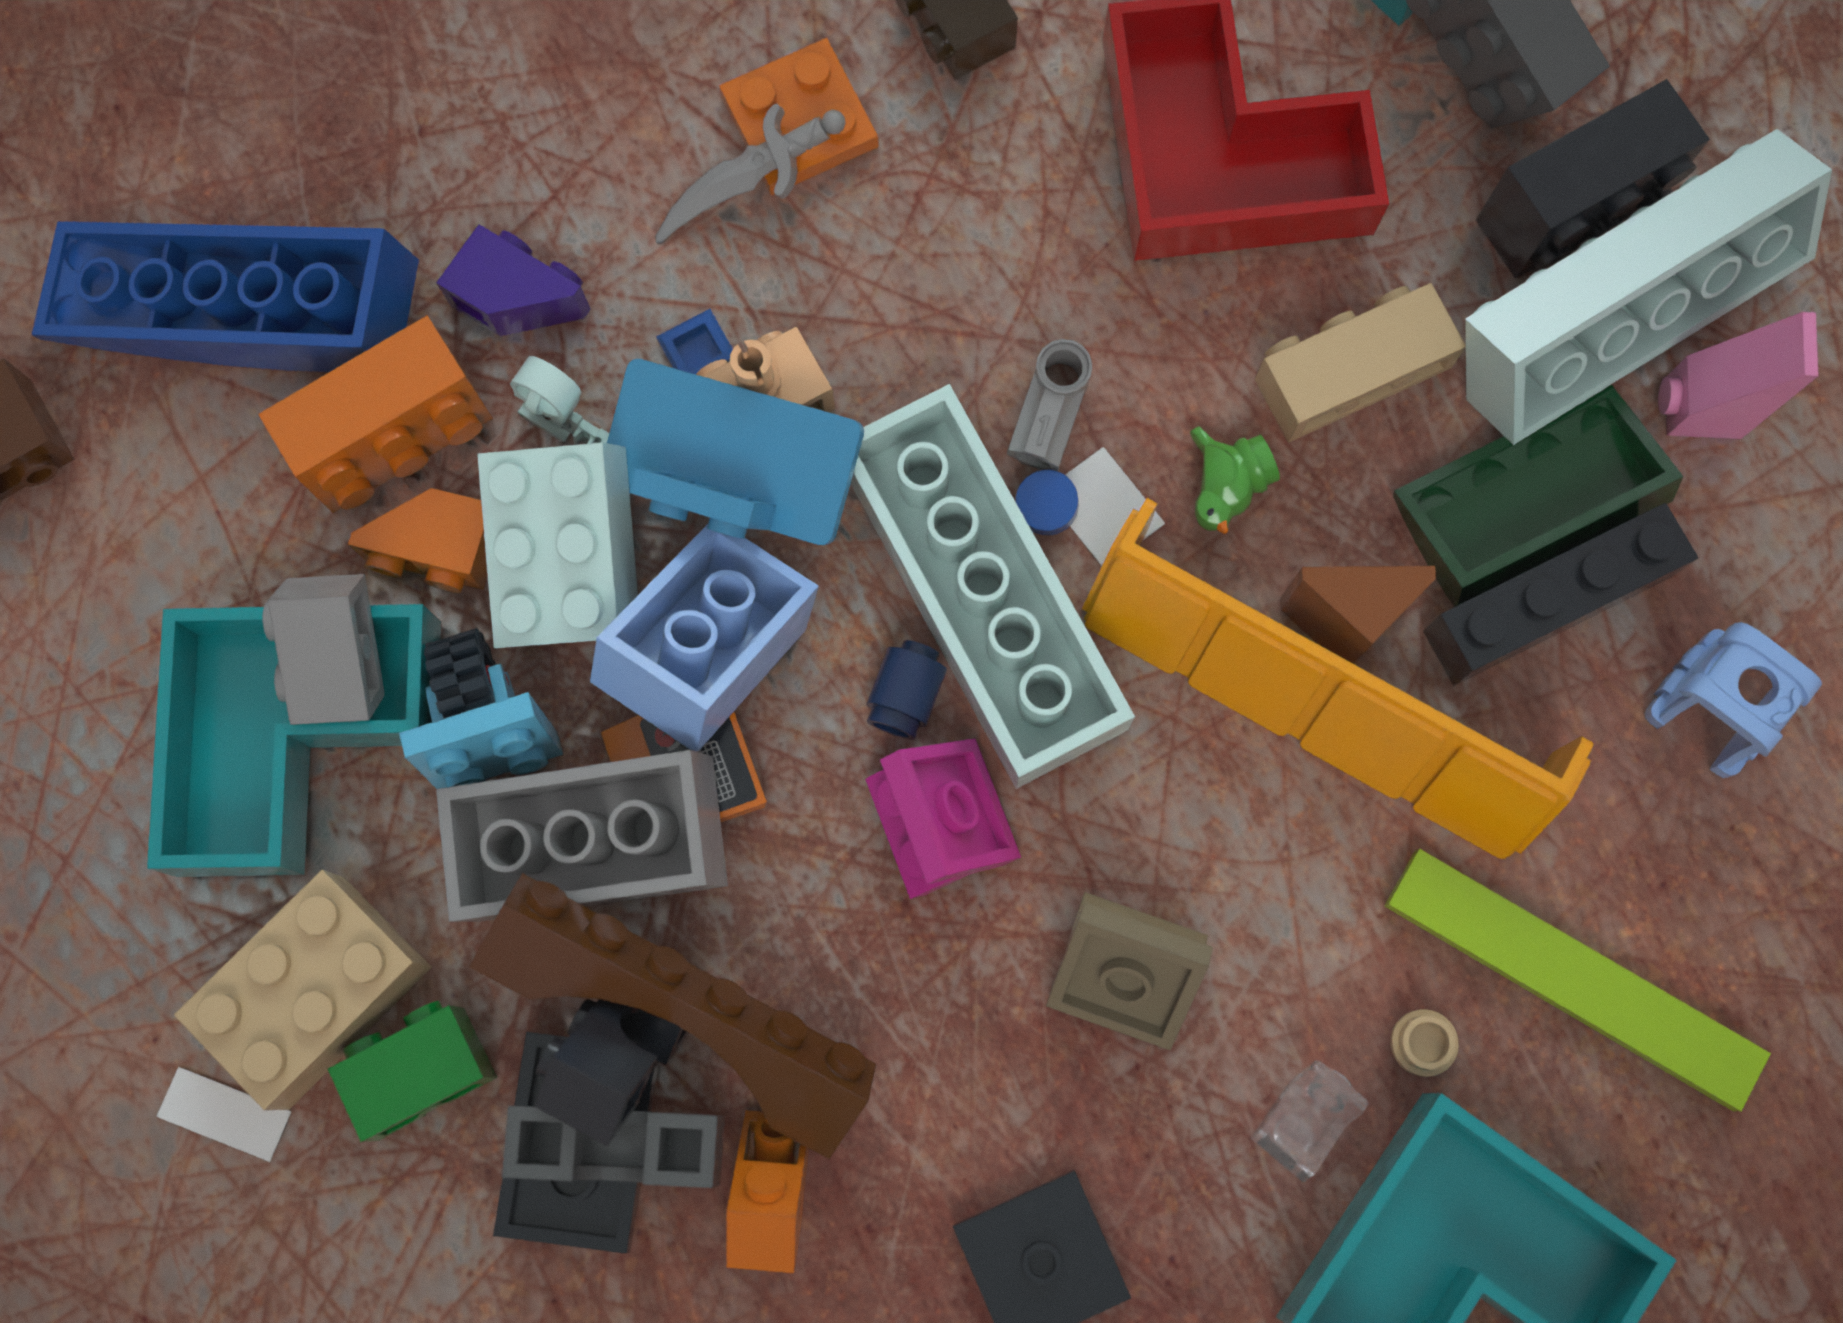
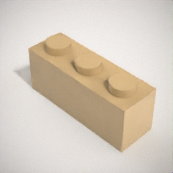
(1358, 360)

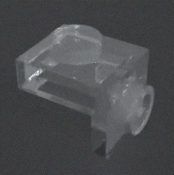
(1309, 1119)

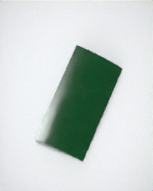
(1536, 498)

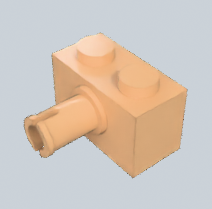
(776, 367)

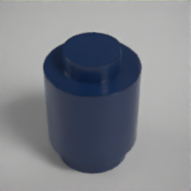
(905, 689)

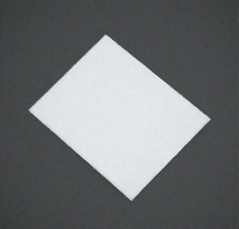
(1104, 503)

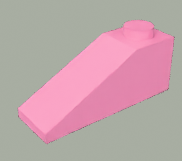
(1741, 380)

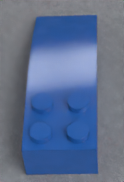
(226, 292)

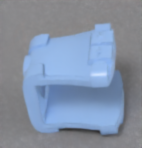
(1711, 677)

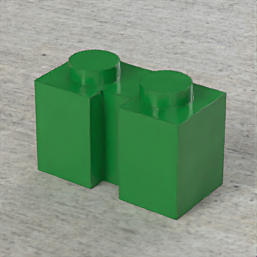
(410, 1072)

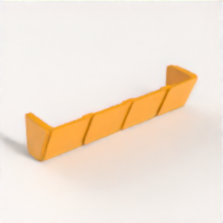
(1326, 701)

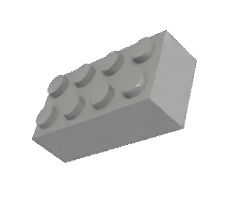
(588, 829)

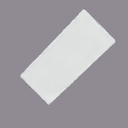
(222, 1114)

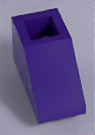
(509, 289)

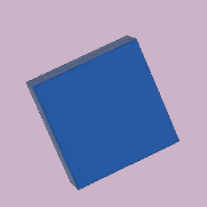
(695, 343)

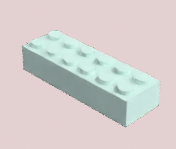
(1645, 285)
(986, 588)

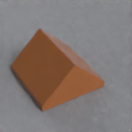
(1352, 604)

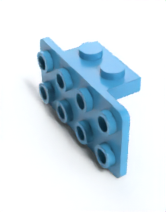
(734, 454)

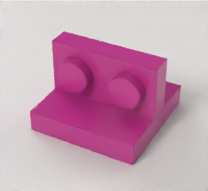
(941, 814)

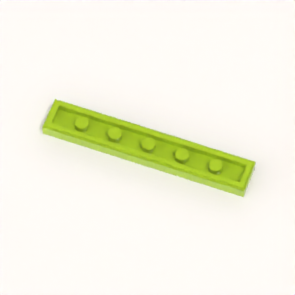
(1578, 980)

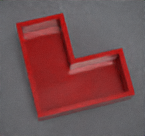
(1223, 171)

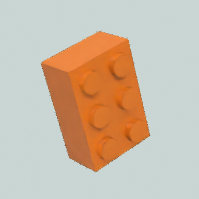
(376, 417)

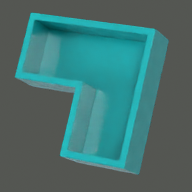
(225, 755)
(1467, 1219)

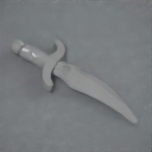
(744, 172)

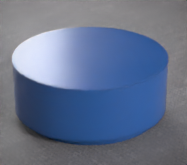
(1048, 502)

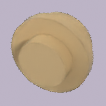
(1424, 1043)

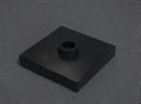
(1042, 1256)

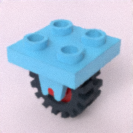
(476, 719)

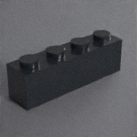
(1559, 593)

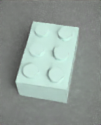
(557, 542)

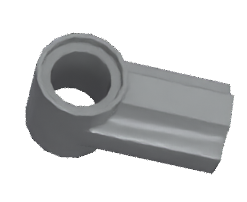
(1050, 408)

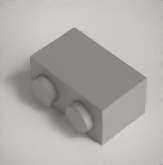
(324, 649)

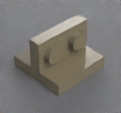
(1129, 971)

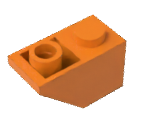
(430, 536)
(765, 1199)

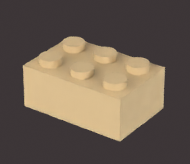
(302, 991)

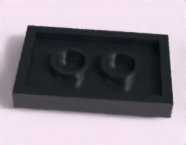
(567, 1212)

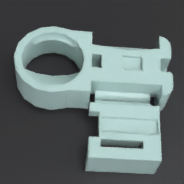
(553, 395)

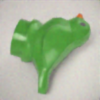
(1231, 477)

